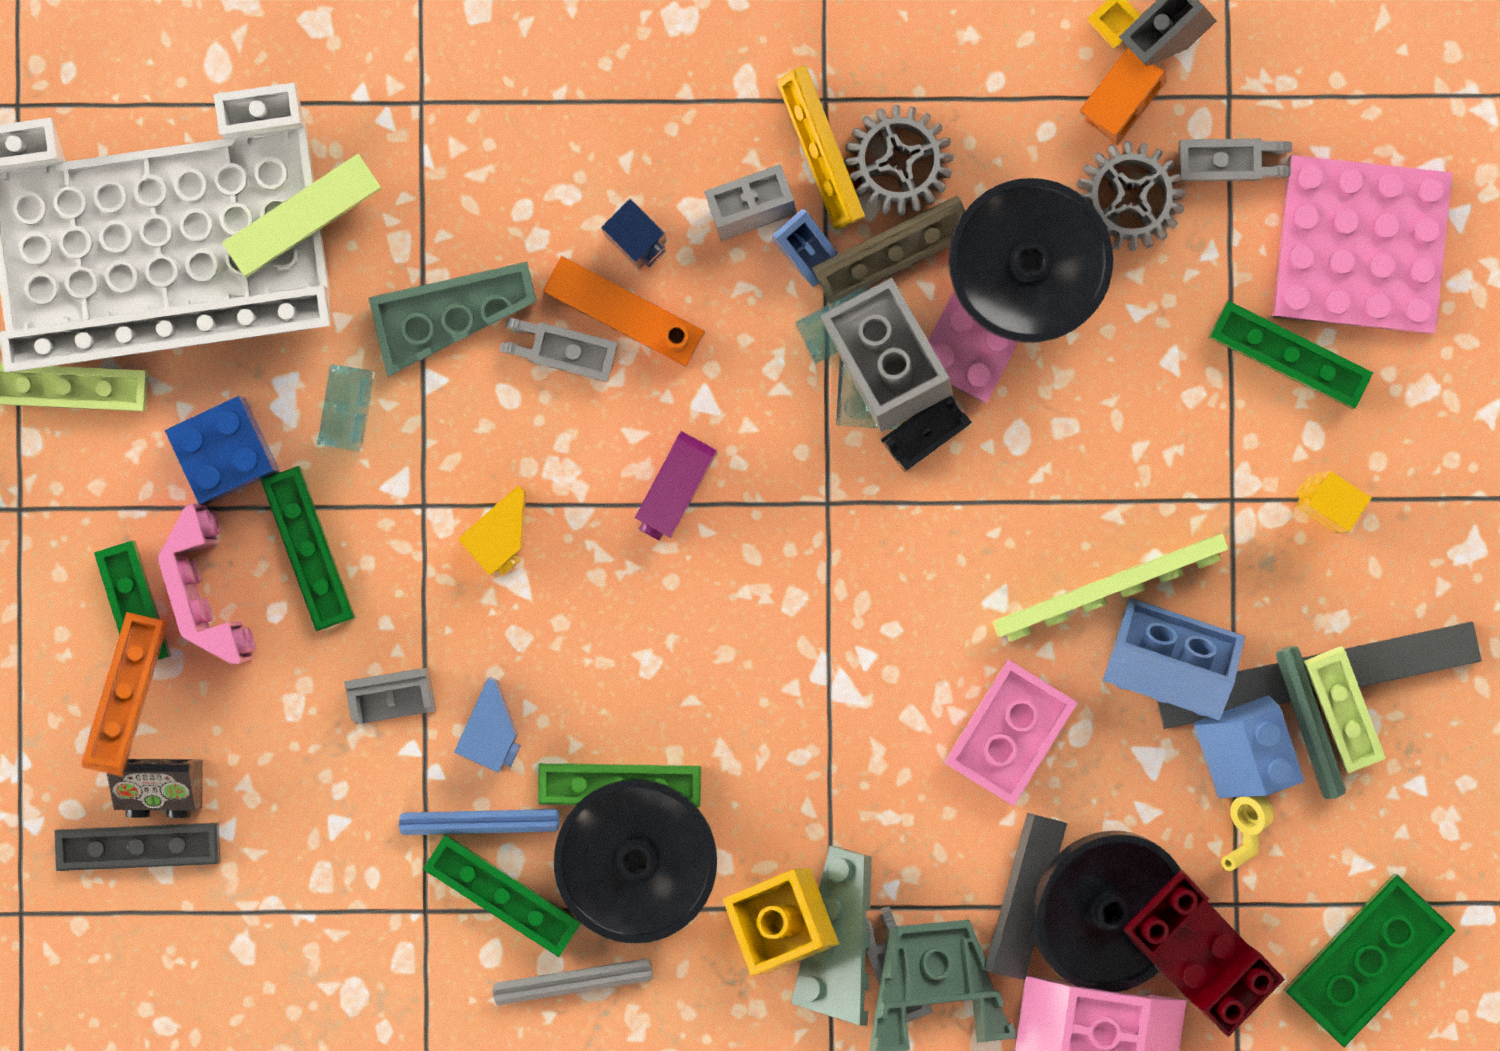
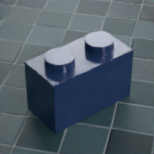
(635, 235)

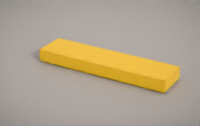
(820, 148)

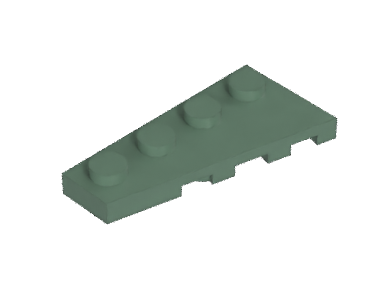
(440, 313)

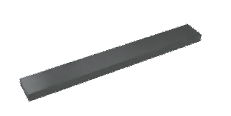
(1370, 662)

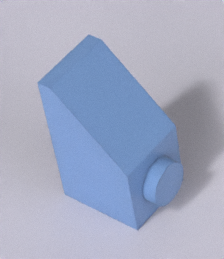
(490, 730)

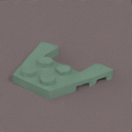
(931, 967)

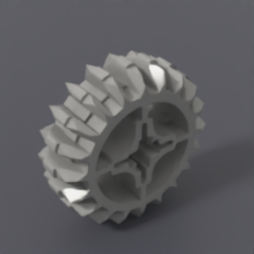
(917, 153)
(1143, 210)

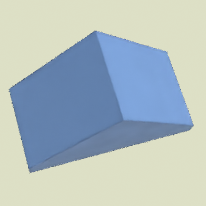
(804, 244)

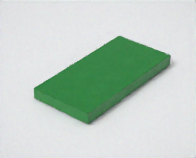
(1369, 960)

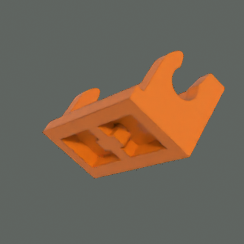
(1123, 96)

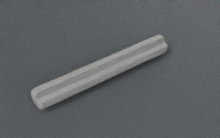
(572, 981)

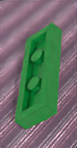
(127, 585)

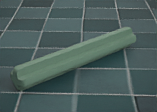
(1310, 722)

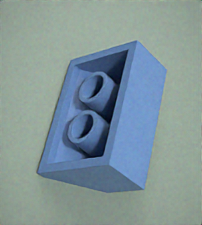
(1174, 659)

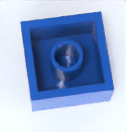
(222, 450)

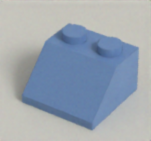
(1249, 750)

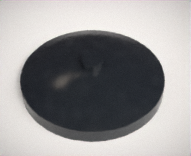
(1030, 260)
(635, 861)
(1088, 902)

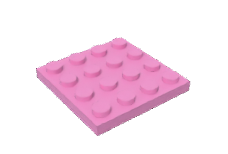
(1362, 244)

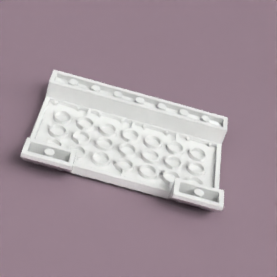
(131, 246)

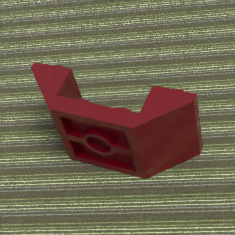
(1203, 954)

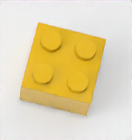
(780, 921)

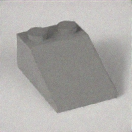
(887, 355)

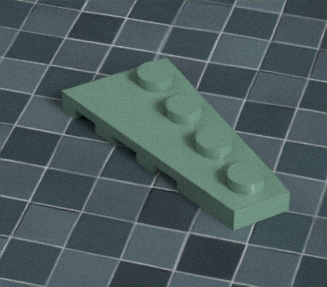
(836, 978)

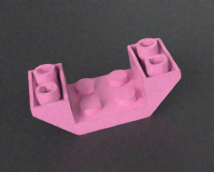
(194, 531)
(1090, 1019)

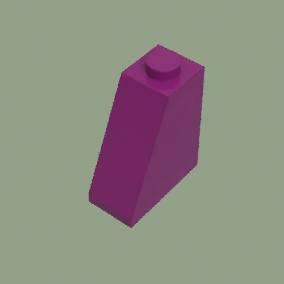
(675, 486)

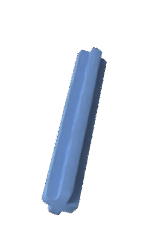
(479, 822)

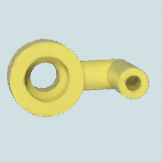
(1251, 817)

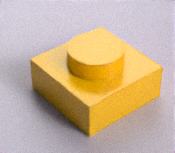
(1113, 19)

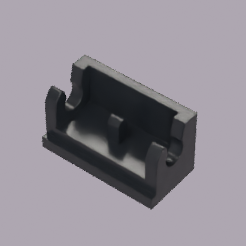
(925, 432)

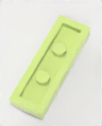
(1344, 709)

